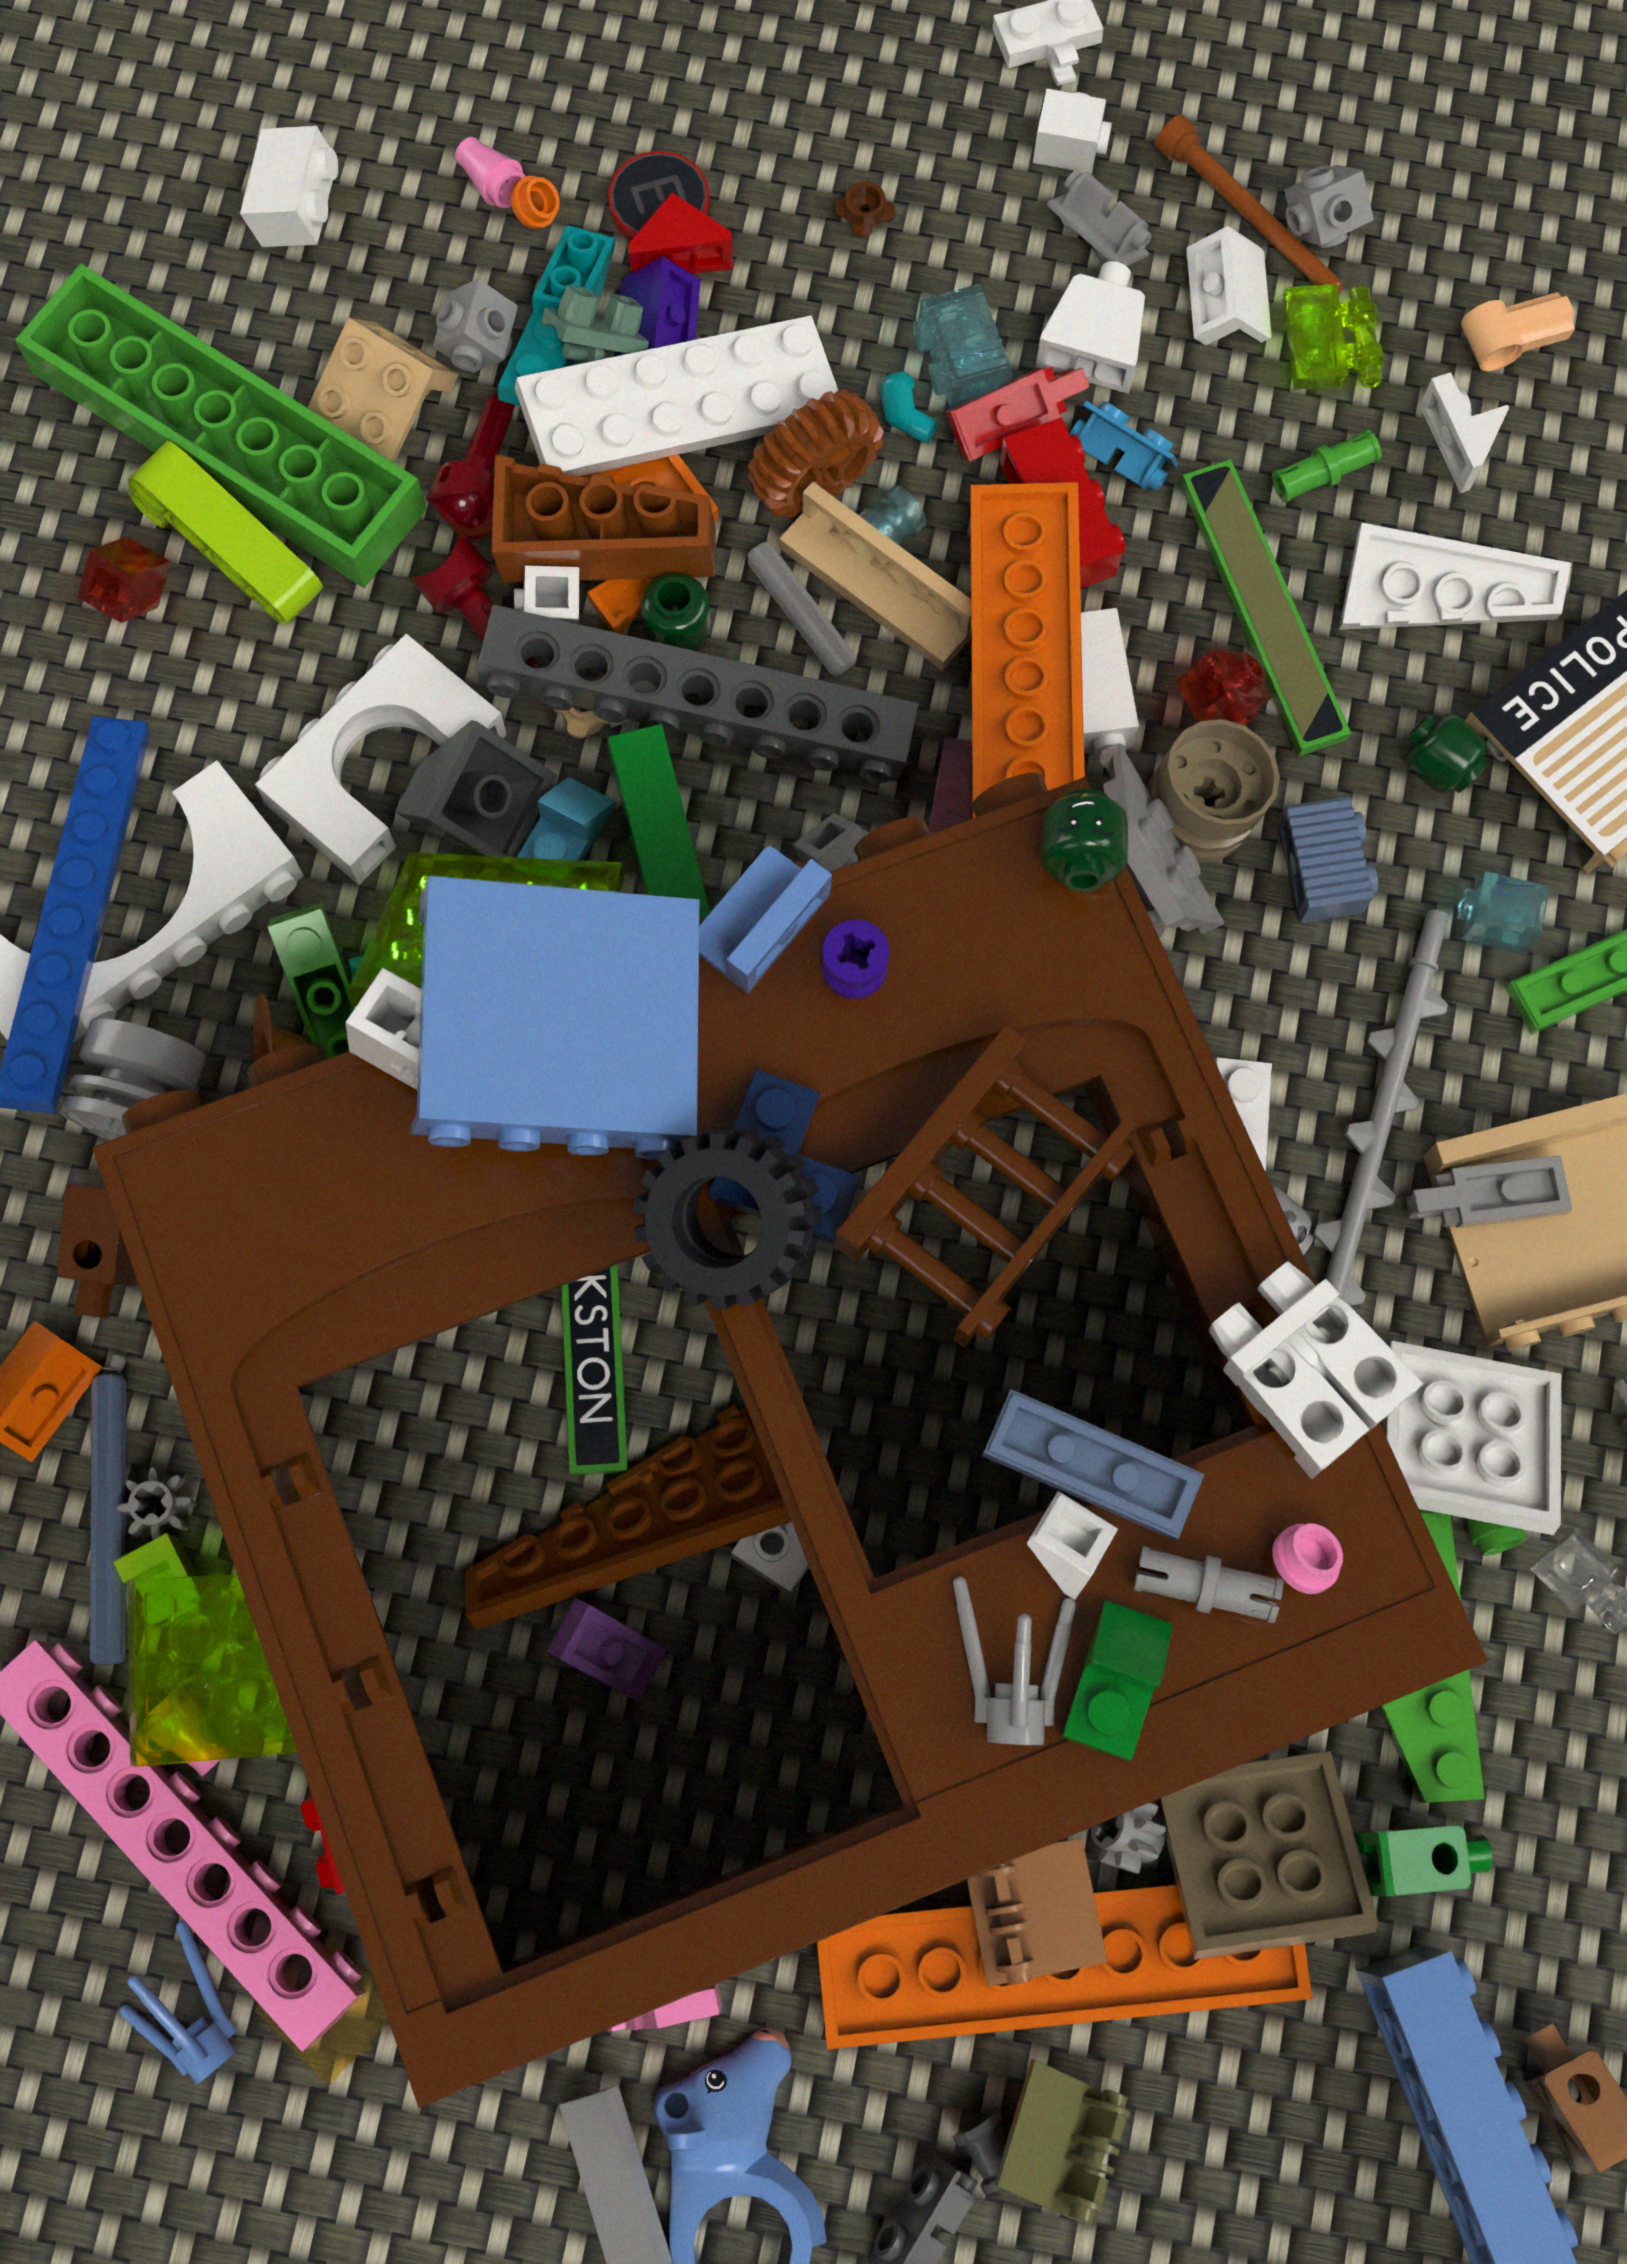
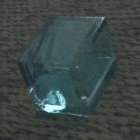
(1503, 912)

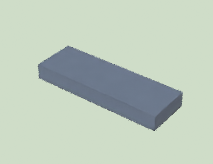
(1093, 1465)

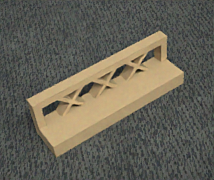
(879, 577)

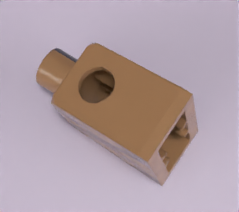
(1595, 2127)

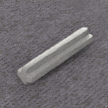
(801, 608)

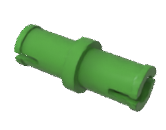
(1326, 466)

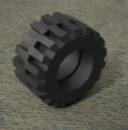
(674, 1228)

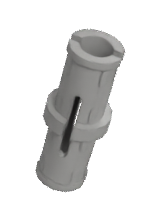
(1208, 1584)

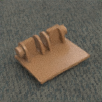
(1037, 1915)

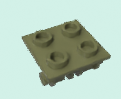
(1061, 2143)

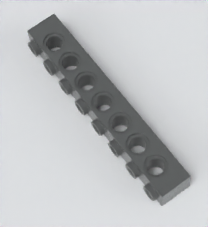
(675, 671)

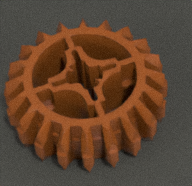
(819, 443)

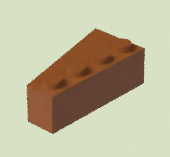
(597, 525)

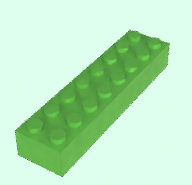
(245, 433)

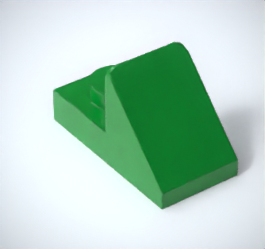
(1118, 1681)

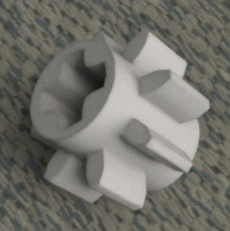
(171, 1499)
(1130, 1838)

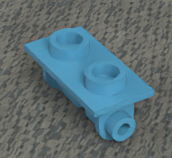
(1142, 455)

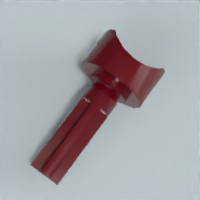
(465, 488)
(460, 585)

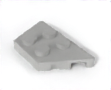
(1158, 861)

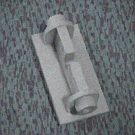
(1115, 235)

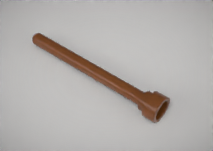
(1180, 142)

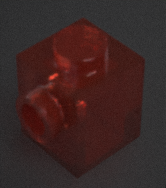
(123, 579)

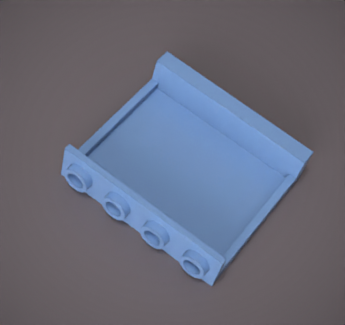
(557, 1017)

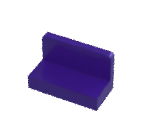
(668, 302)

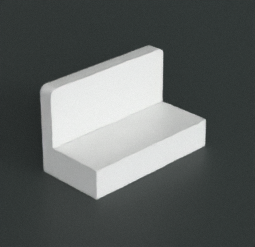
(1228, 287)

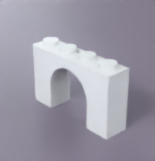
(399, 690)

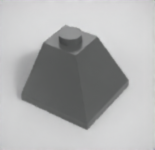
(477, 793)

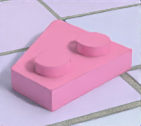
(692, 2007)

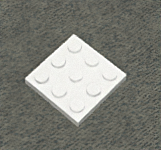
(1480, 1439)

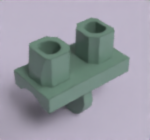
(590, 334)

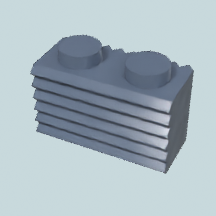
(1327, 859)

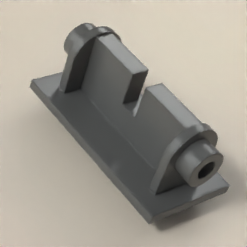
(933, 2197)

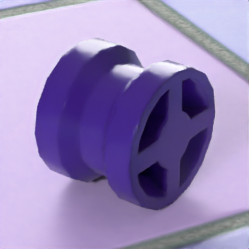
(857, 974)

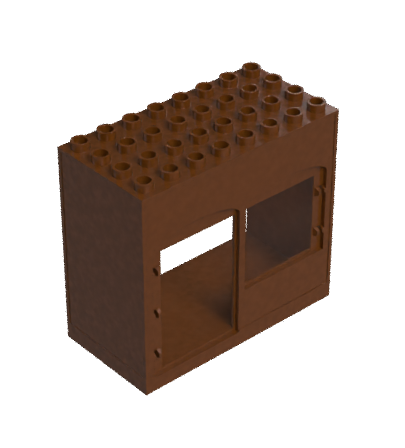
(324, 1234)

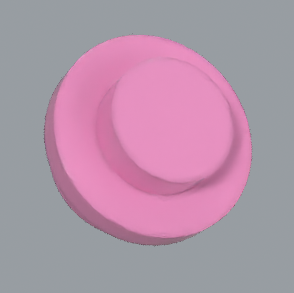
(1308, 1557)

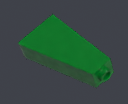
(656, 815)

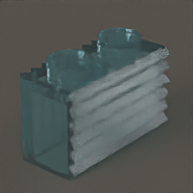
(962, 345)

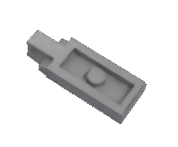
(1495, 1193)

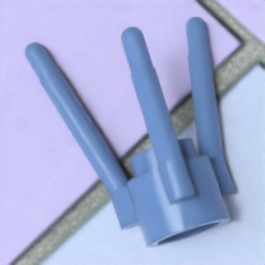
(195, 2049)

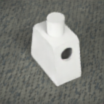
(1096, 328)

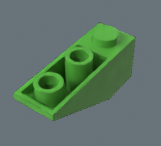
(315, 974)

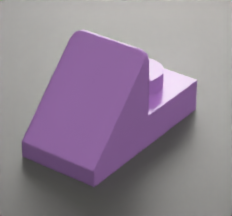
(606, 1650)

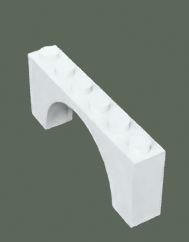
(234, 873)

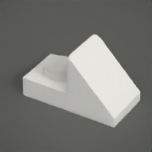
(1460, 437)

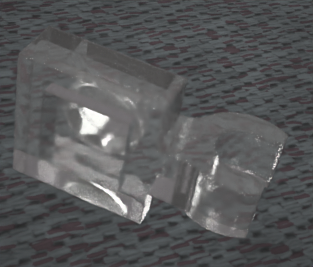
(1581, 1575)

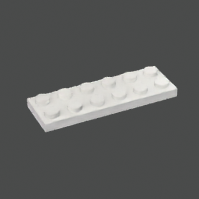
(673, 397)

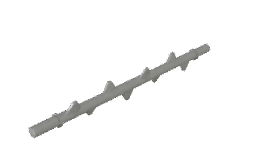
(1392, 1096)

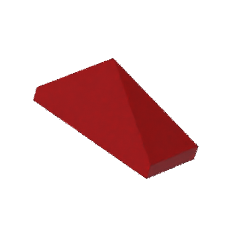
(682, 237)

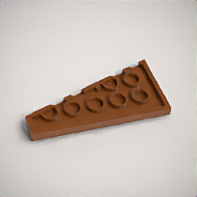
(655, 1514)

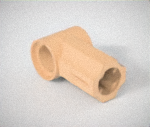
(1503, 333)

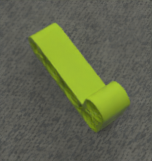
(180, 493)

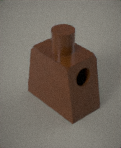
(86, 1231)

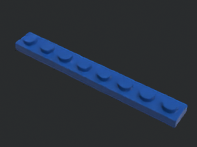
(72, 916)

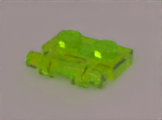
(1317, 337)

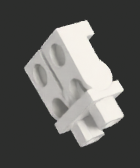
(1313, 1369)

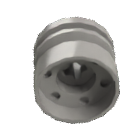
(133, 1067)

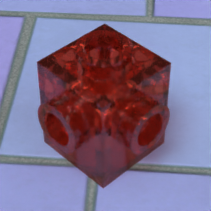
(1225, 687)

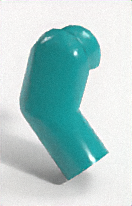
(900, 408)

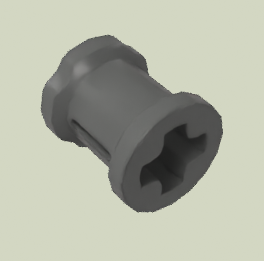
(985, 2143)

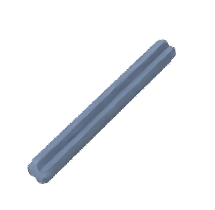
(107, 1523)

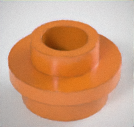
(534, 201)

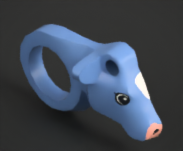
(718, 2150)

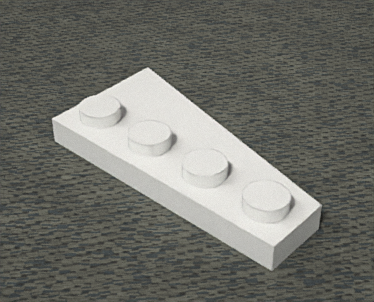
(1433, 580)

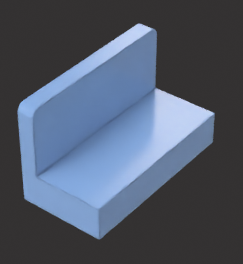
(761, 916)

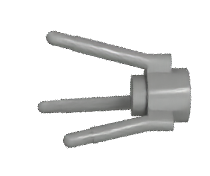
(1015, 1711)

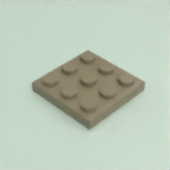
(1267, 1857)

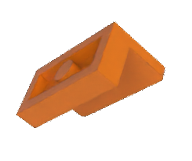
(39, 1388)

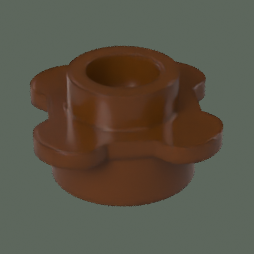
(868, 196)

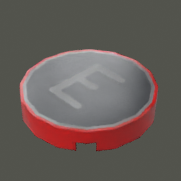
(647, 182)

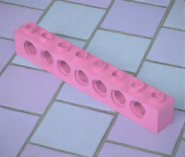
(101, 1789)

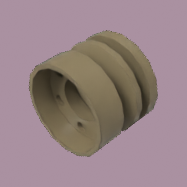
(1215, 786)

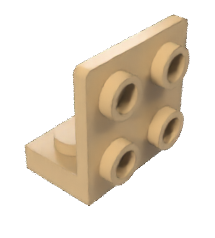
(377, 385)

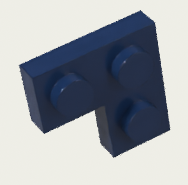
(786, 1112)

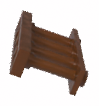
(961, 1125)

